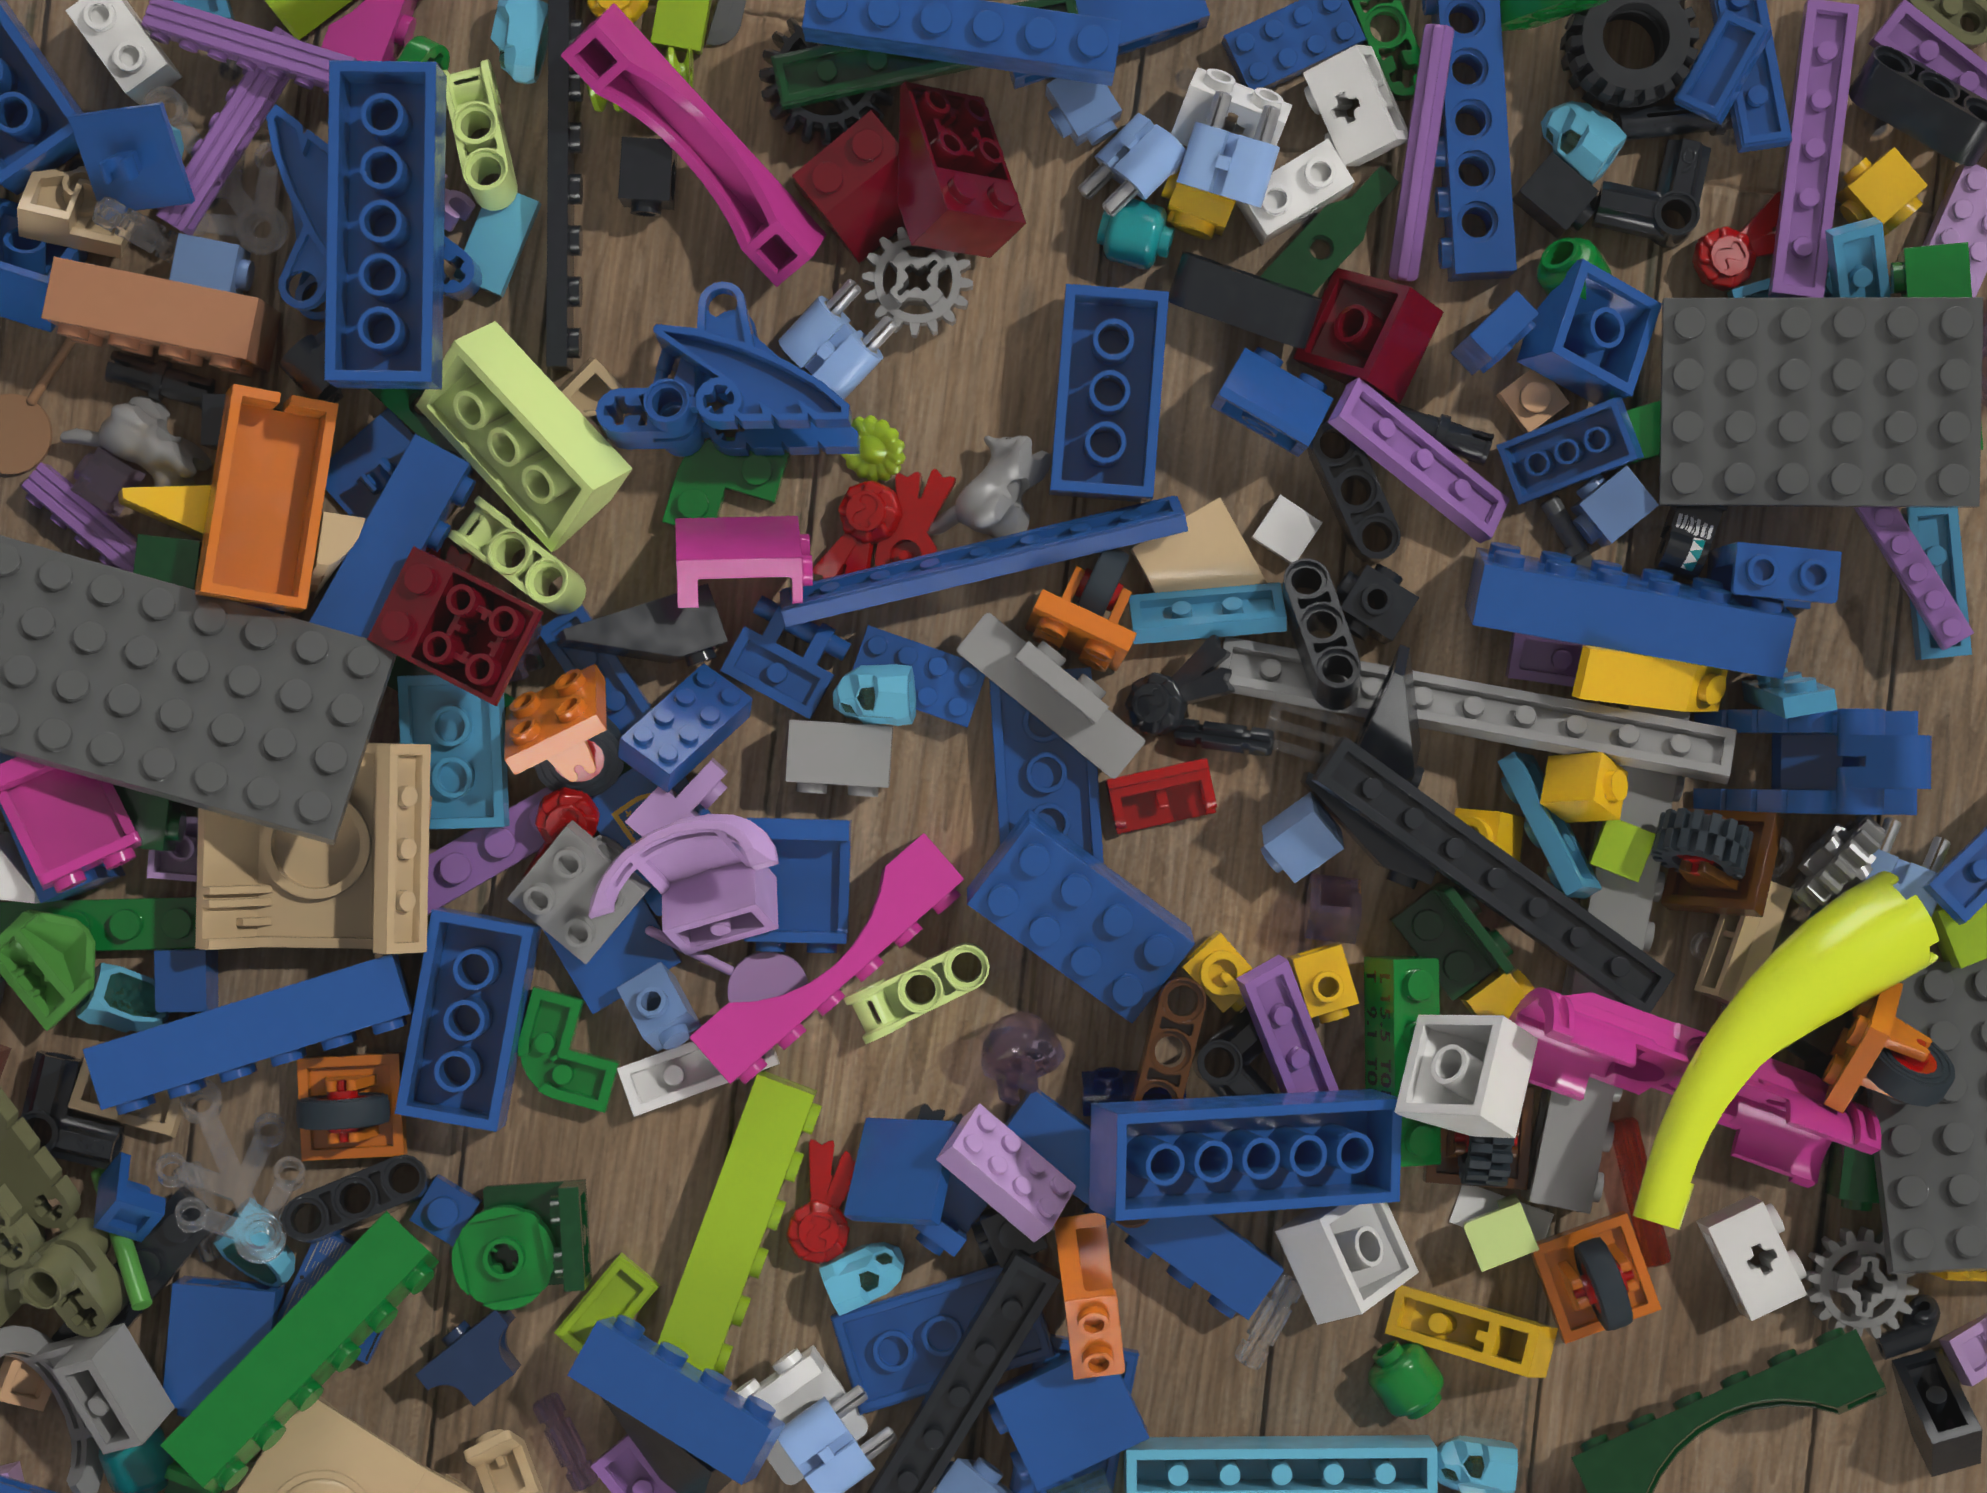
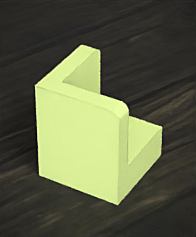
(1500, 1234)

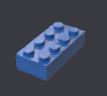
(1291, 41)
(1496, 334)
(1570, 450)
(943, 682)
(685, 727)

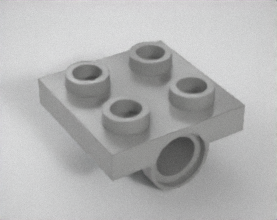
(561, 888)

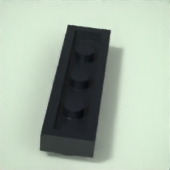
(160, 1257)

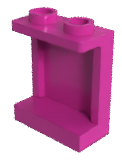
(740, 550)
(65, 822)

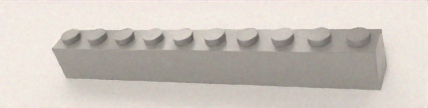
(1573, 1132)

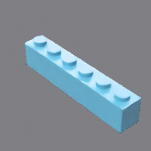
(1283, 1464)

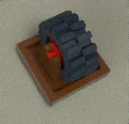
(1717, 859)
(1486, 1159)

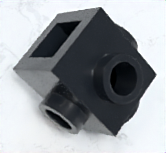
(1391, 602)

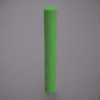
(128, 1263)

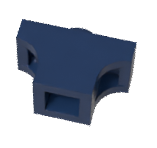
(474, 1358)

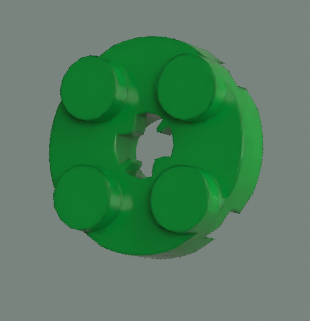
(489, 1282)

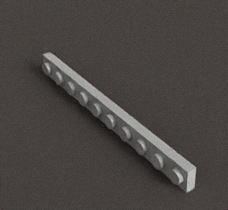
(1503, 714)

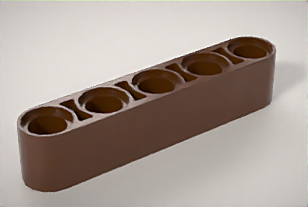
(1164, 1024)

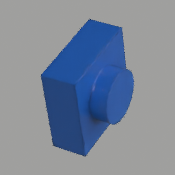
(445, 1209)

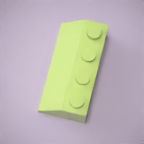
(523, 435)

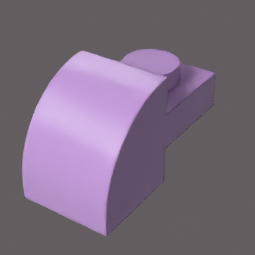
(665, 808)

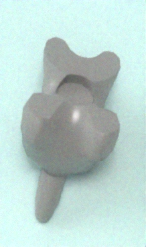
(140, 435)
(993, 499)

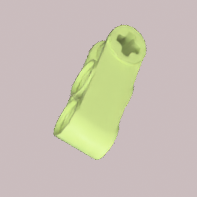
(472, 105)
(496, 539)
(895, 1005)

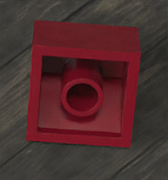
(856, 186)
(1370, 333)

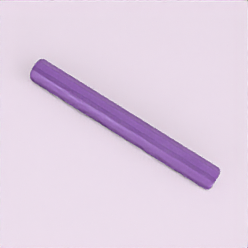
(1421, 152)

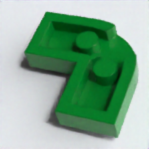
(708, 474)
(549, 1056)

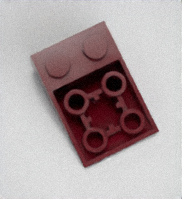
(953, 174)
(455, 625)

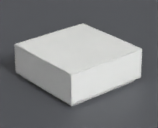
(1286, 530)

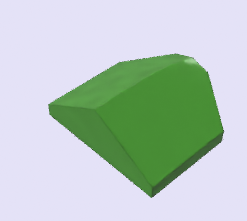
(48, 963)

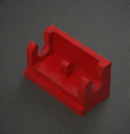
(1161, 795)

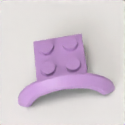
(708, 876)

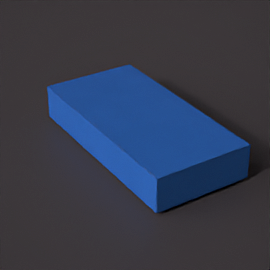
(1722, 66)

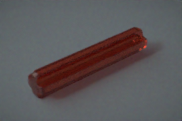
(1632, 1164)

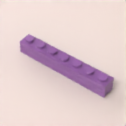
(240, 42)
(225, 143)
(92, 525)
(1916, 574)

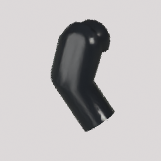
(1914, 1330)

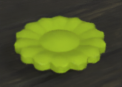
(879, 450)

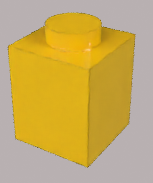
(1584, 787)

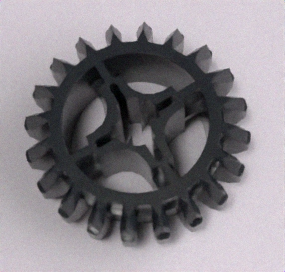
(813, 122)

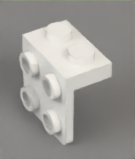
(793, 1388)

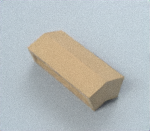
(1741, 947)

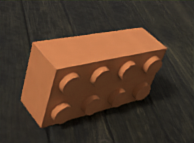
(162, 315)

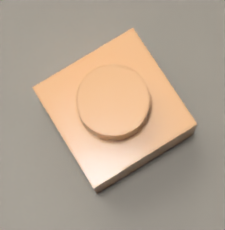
(1532, 400)
(22, 1385)

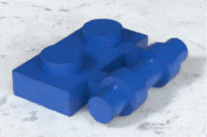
(778, 671)

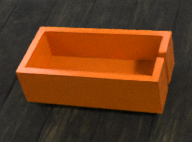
(266, 499)

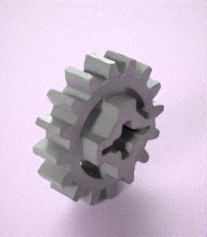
(932, 298)
(1837, 861)
(1861, 1302)

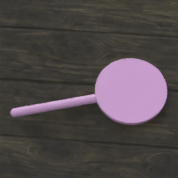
(754, 977)

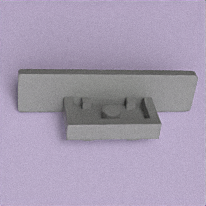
(1051, 694)

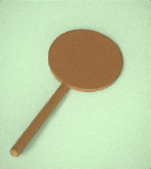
(25, 424)

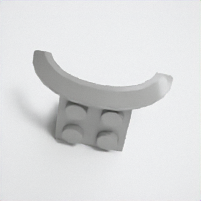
(101, 1388)

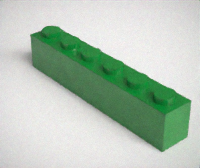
(300, 1355)

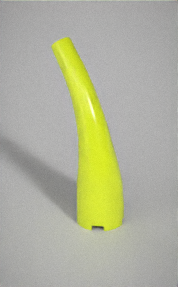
(1824, 969)

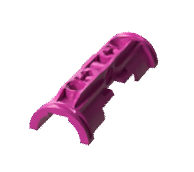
(1775, 1113)

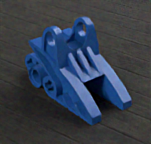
(304, 171)
(730, 365)
(1830, 762)

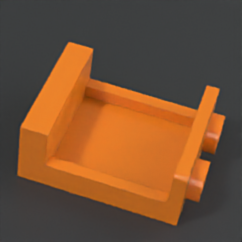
(1089, 1296)

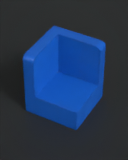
(186, 980)
(125, 1205)

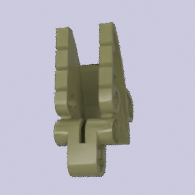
(66, 1270)

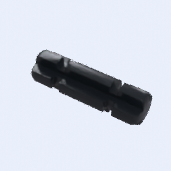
(1225, 737)

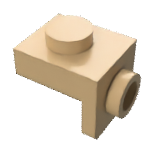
(503, 1463)

